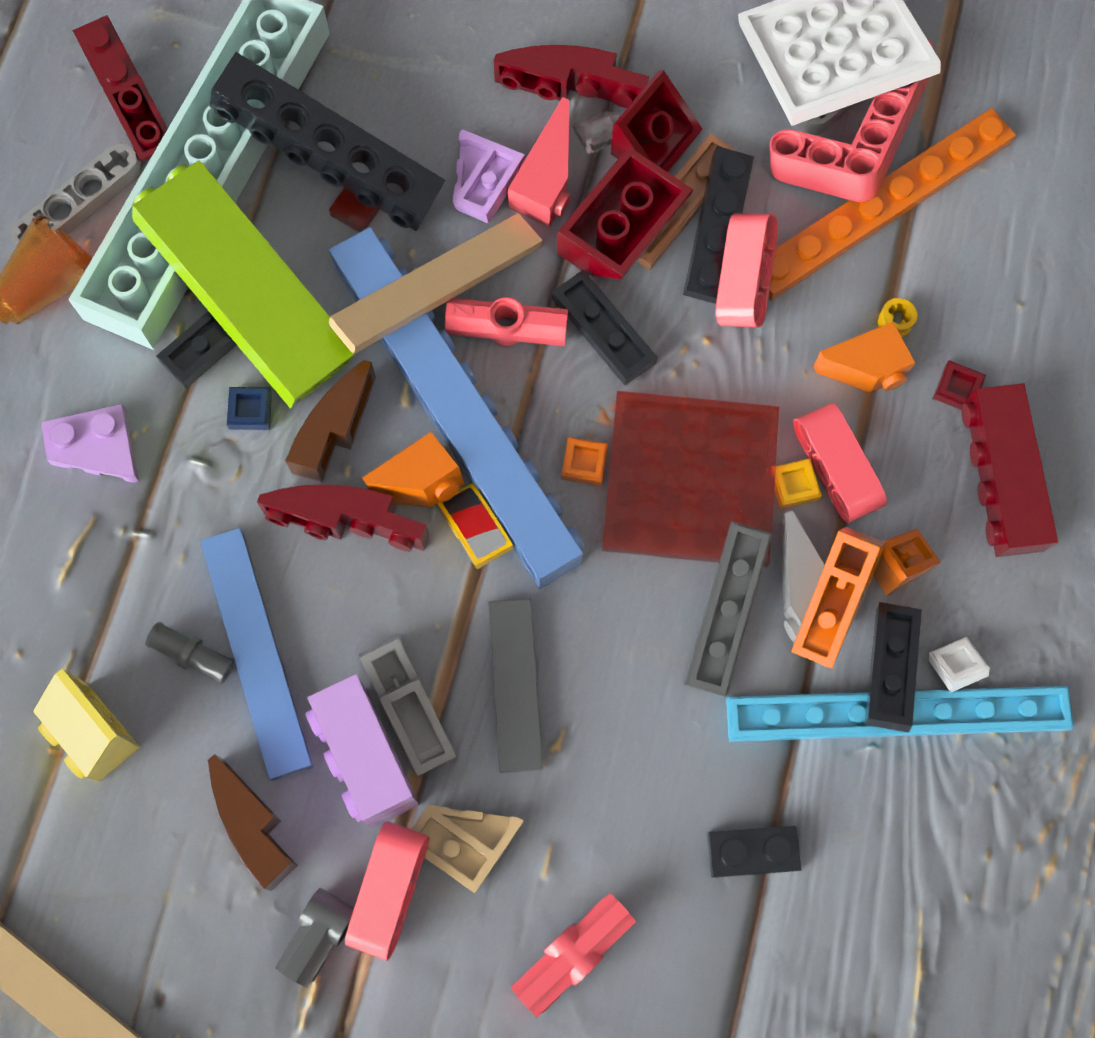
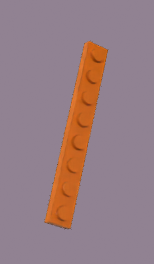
(897, 195)

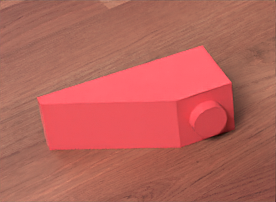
(542, 180)

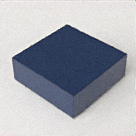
(249, 408)

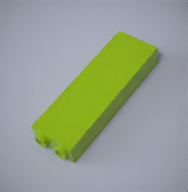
(241, 281)

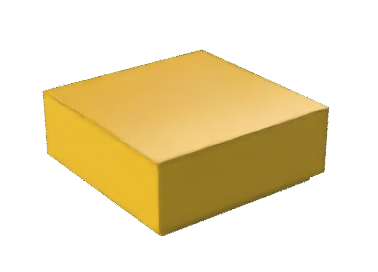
(796, 484)

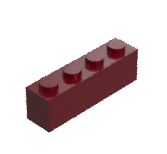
(1009, 470)

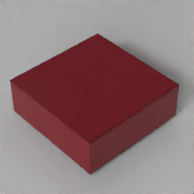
(957, 384)

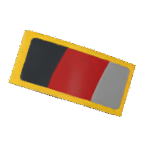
(475, 526)

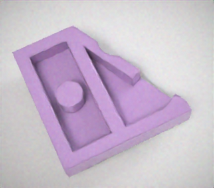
(483, 175)
(92, 442)

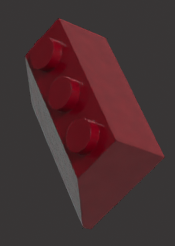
(621, 216)

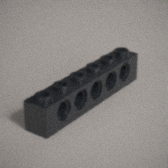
(283, 102)

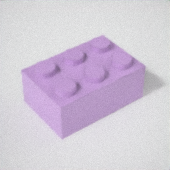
(360, 752)

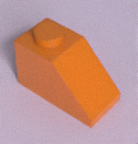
(868, 360)
(418, 474)

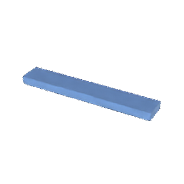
(256, 654)

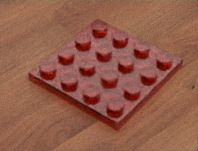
(686, 473)

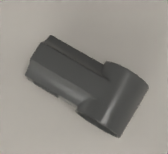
(321, 928)

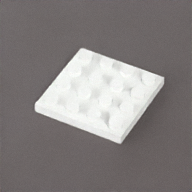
(836, 51)

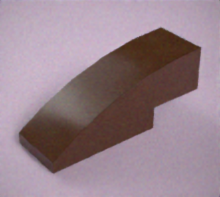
(331, 423)
(249, 825)

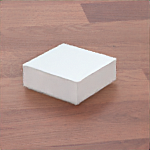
(958, 664)

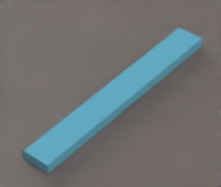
(934, 714)

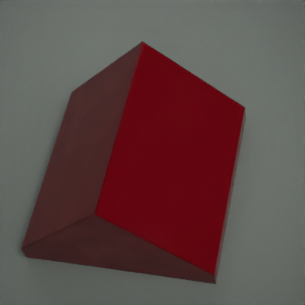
(656, 124)

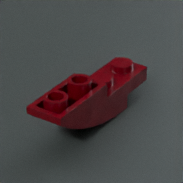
(557, 69)
(122, 85)
(329, 508)

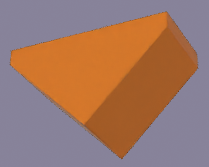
(904, 560)

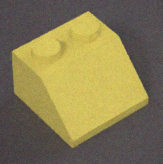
(83, 727)

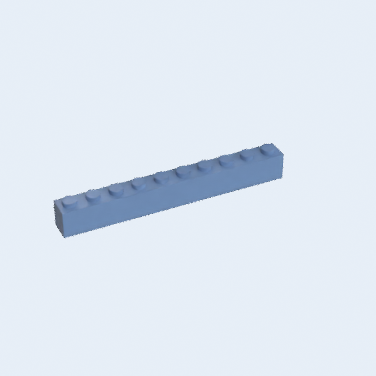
(466, 419)

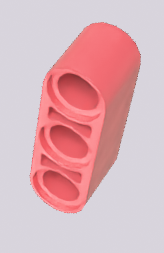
(747, 270)
(839, 462)
(387, 890)

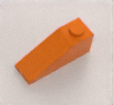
(838, 596)

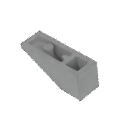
(799, 572)

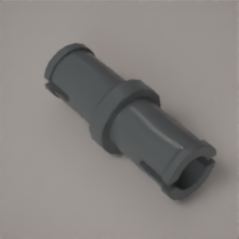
(189, 652)

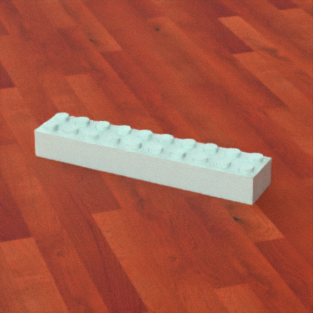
(128, 280)

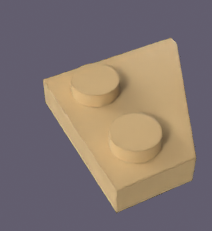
(466, 841)

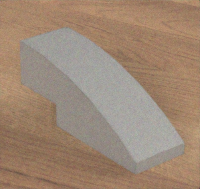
(407, 705)

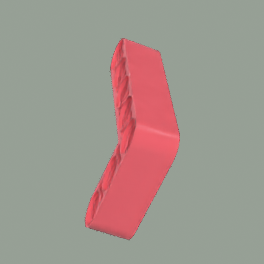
(843, 168)

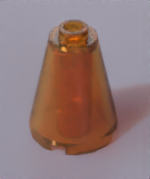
(39, 271)

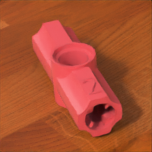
(480, 320)
(573, 955)

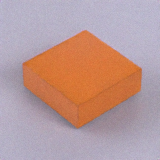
(584, 461)

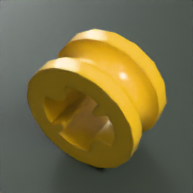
(903, 306)

